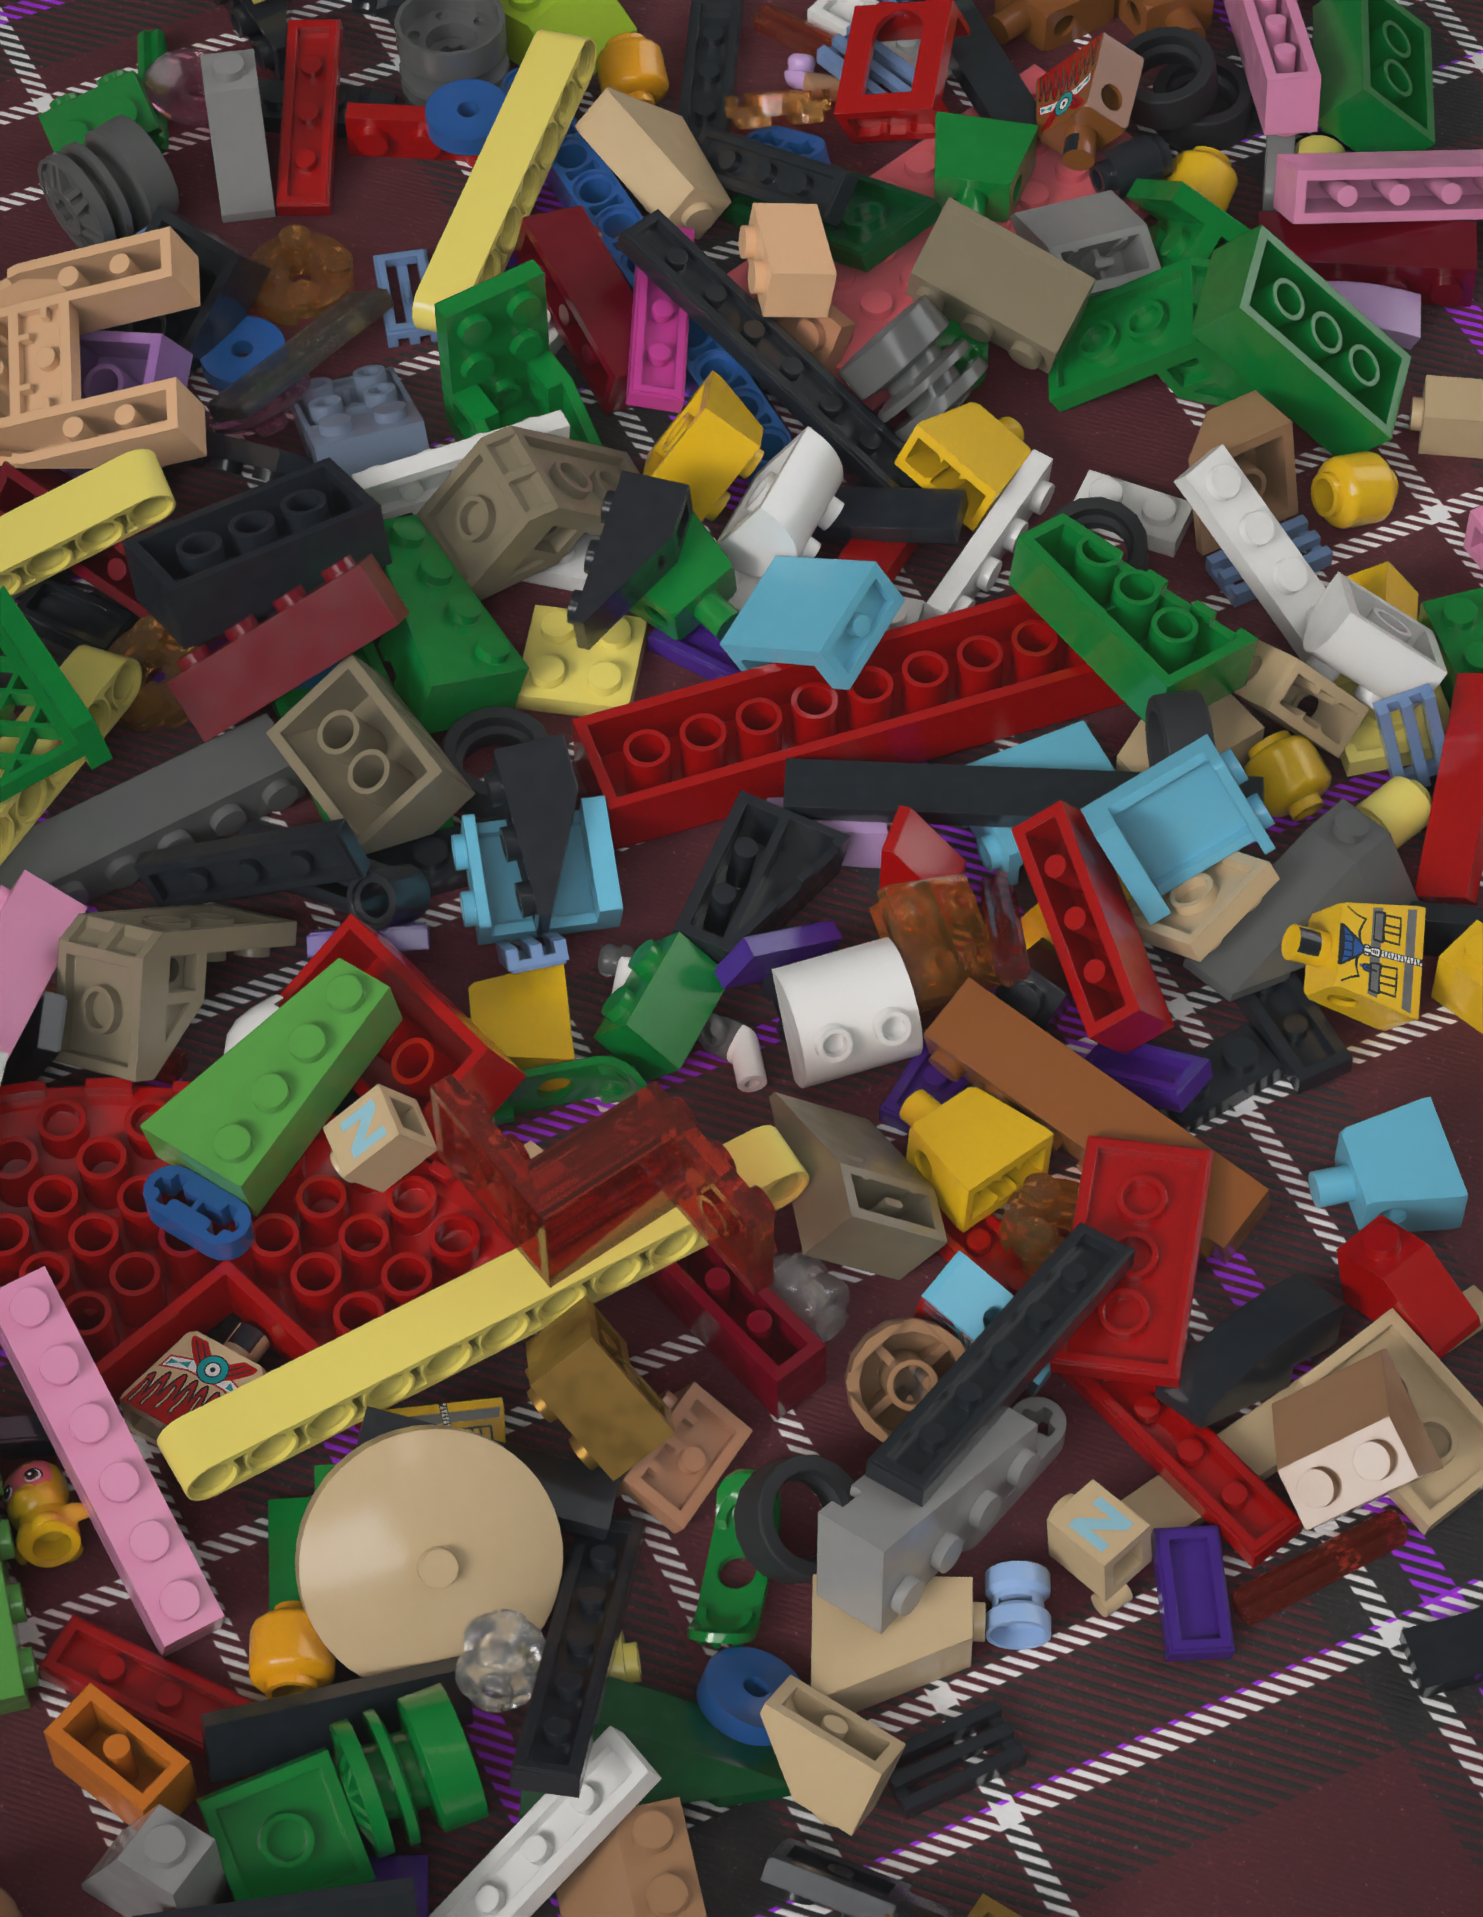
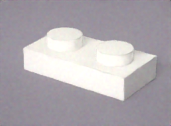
(1161, 514)

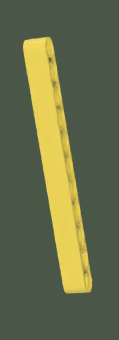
(431, 1340)

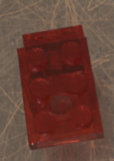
(605, 1183)

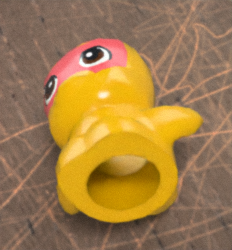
(39, 1509)

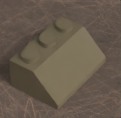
(1000, 286)
(369, 758)

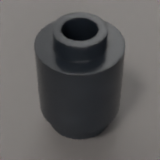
(1134, 158)

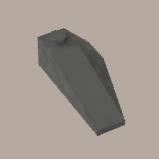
(1331, 863)

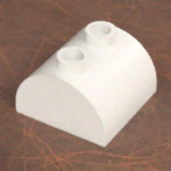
(785, 506)
(1370, 643)
(848, 1012)

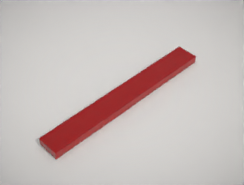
(1184, 1455)

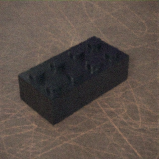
(252, 549)

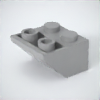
(1094, 236)

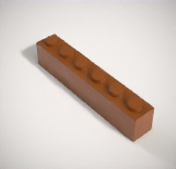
(1072, 1098)

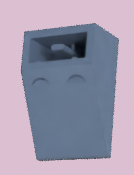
(360, 420)

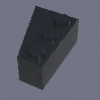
(758, 875)

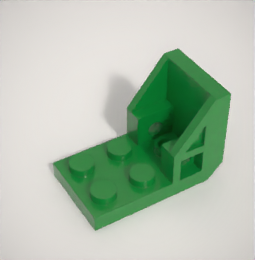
(1143, 333)
(500, 358)

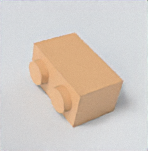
(788, 260)

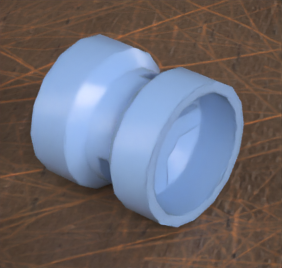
(1017, 1602)

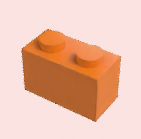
(118, 1758)

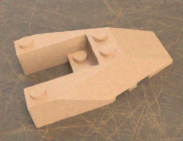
(41, 322)

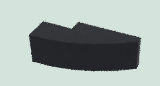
(1255, 1351)

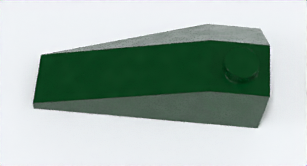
(685, 1751)

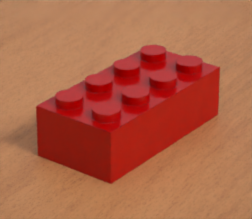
(432, 1036)

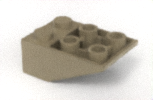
(862, 1194)

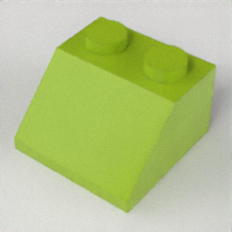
(584, 18)

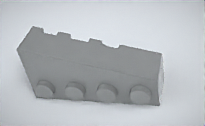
(887, 1549)

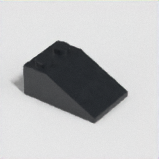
(227, 289)

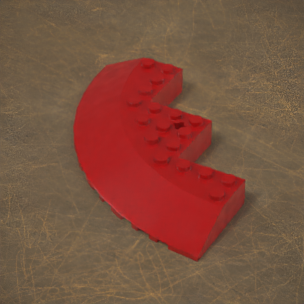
(319, 1257)

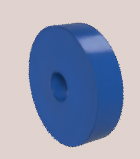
(463, 115)
(252, 337)
(736, 1689)

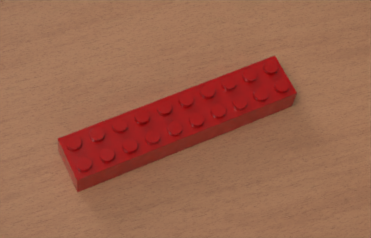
(918, 698)

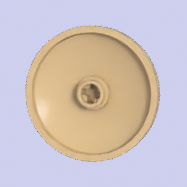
(420, 1542)

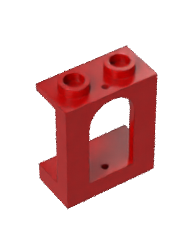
(897, 114)

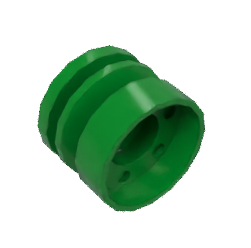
(408, 1770)

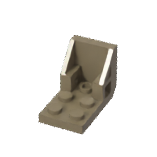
(520, 504)
(119, 985)

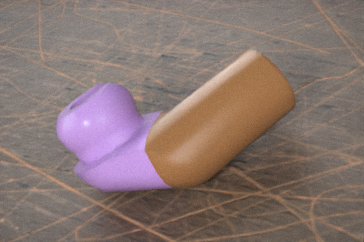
(802, 76)

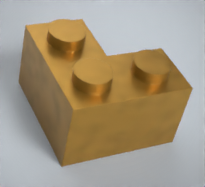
(586, 1381)

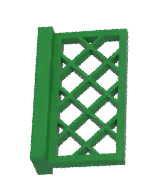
(53, 702)

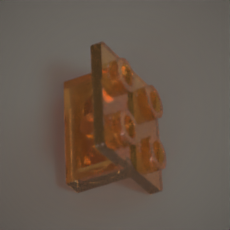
(937, 936)

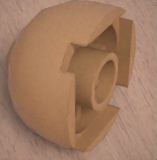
(896, 1369)

